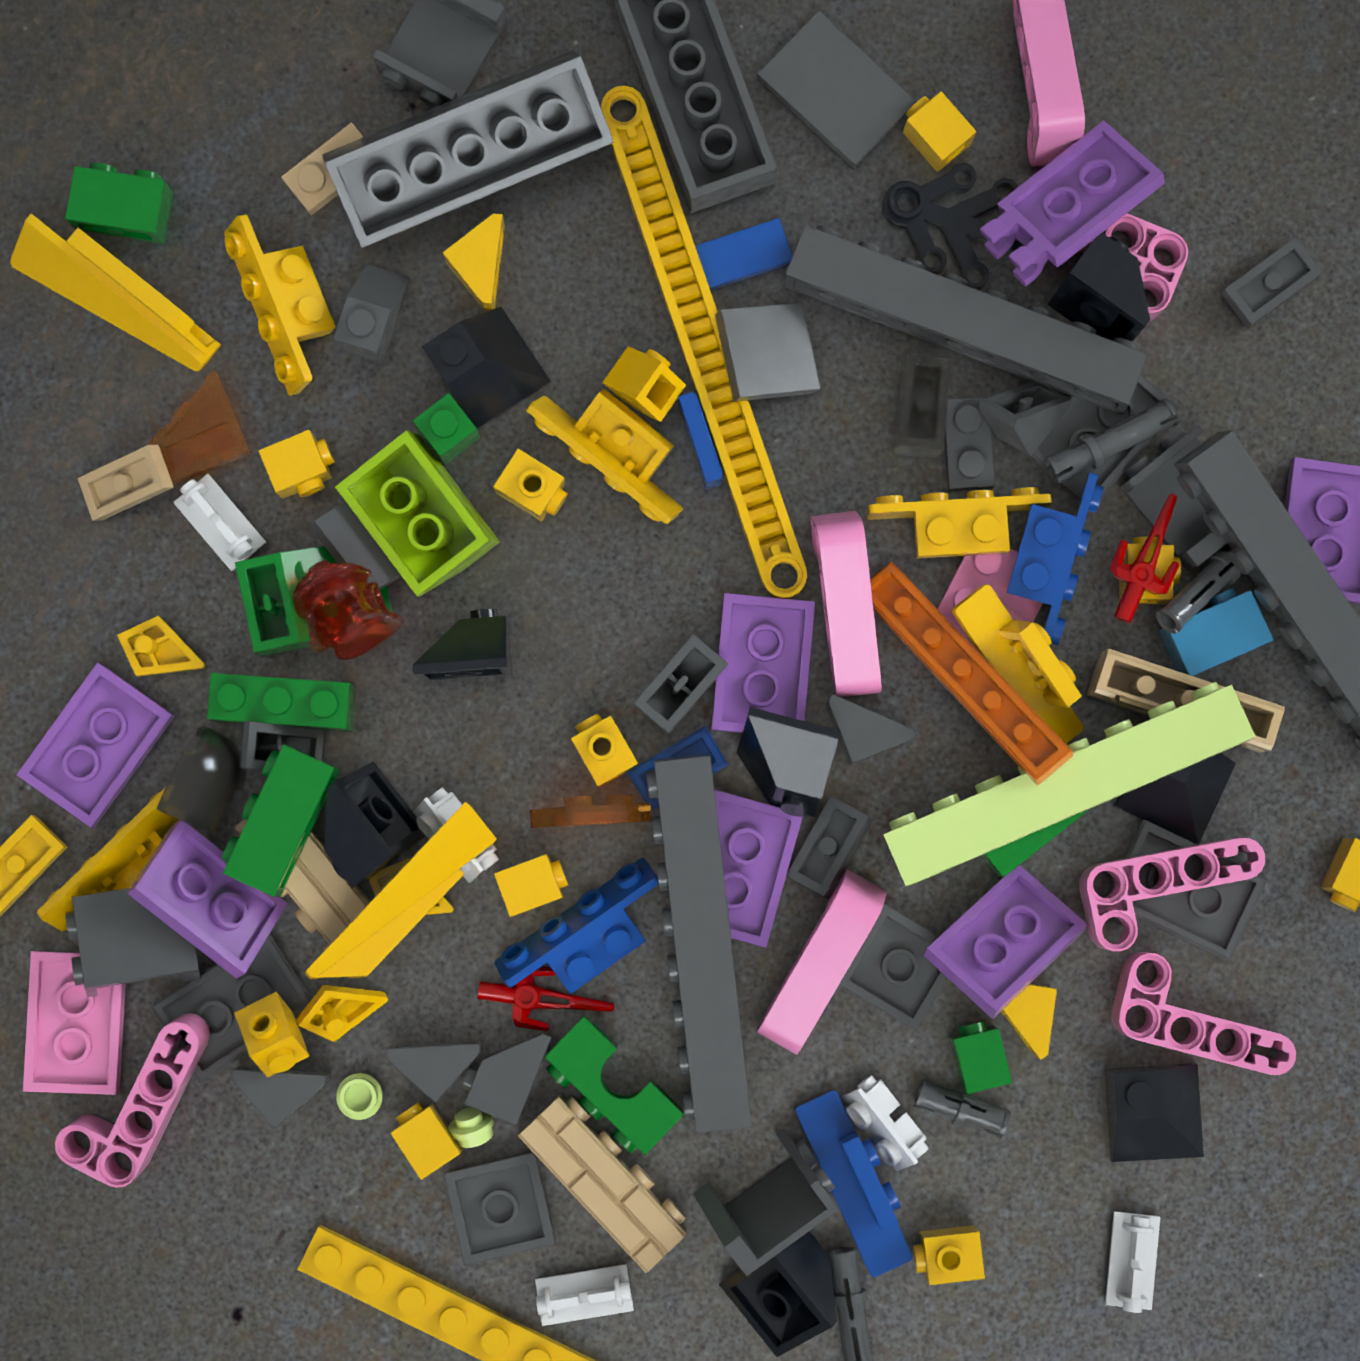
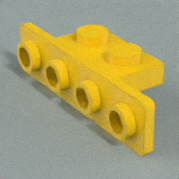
(284, 299)
(615, 444)
(959, 525)
(1022, 658)
(114, 865)

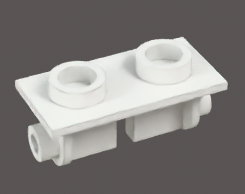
(218, 521)
(434, 813)
(896, 1141)
(1132, 1261)
(583, 1294)

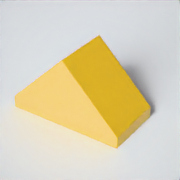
(478, 258)
(1032, 1017)

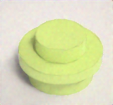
(359, 1096)
(471, 1127)

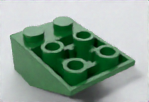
(267, 597)

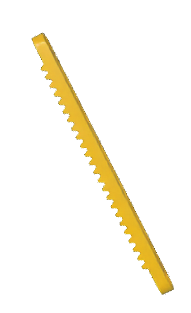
(695, 325)

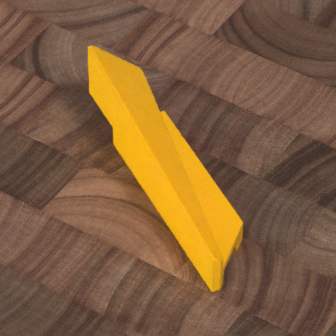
(110, 290)
(405, 898)

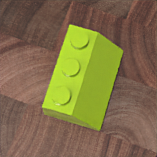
(417, 513)

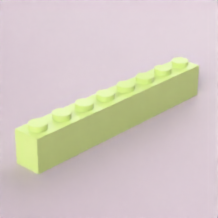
(1091, 777)

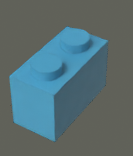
(1217, 634)

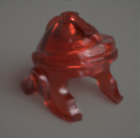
(343, 609)

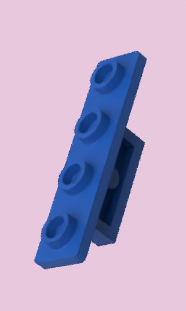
(1048, 555)
(586, 935)
(858, 1192)

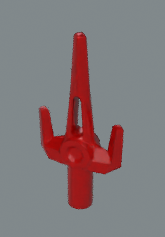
(1141, 575)
(526, 997)

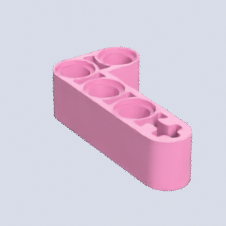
(1049, 78)
(1145, 238)
(847, 603)
(1171, 880)
(823, 961)
(1203, 1027)
(145, 1096)

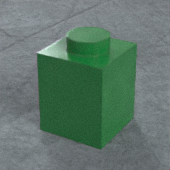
(446, 429)
(979, 1057)

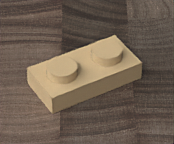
(310, 177)
(125, 482)

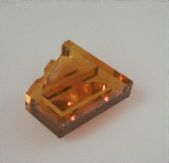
(202, 434)
(581, 812)

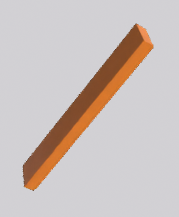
(967, 675)

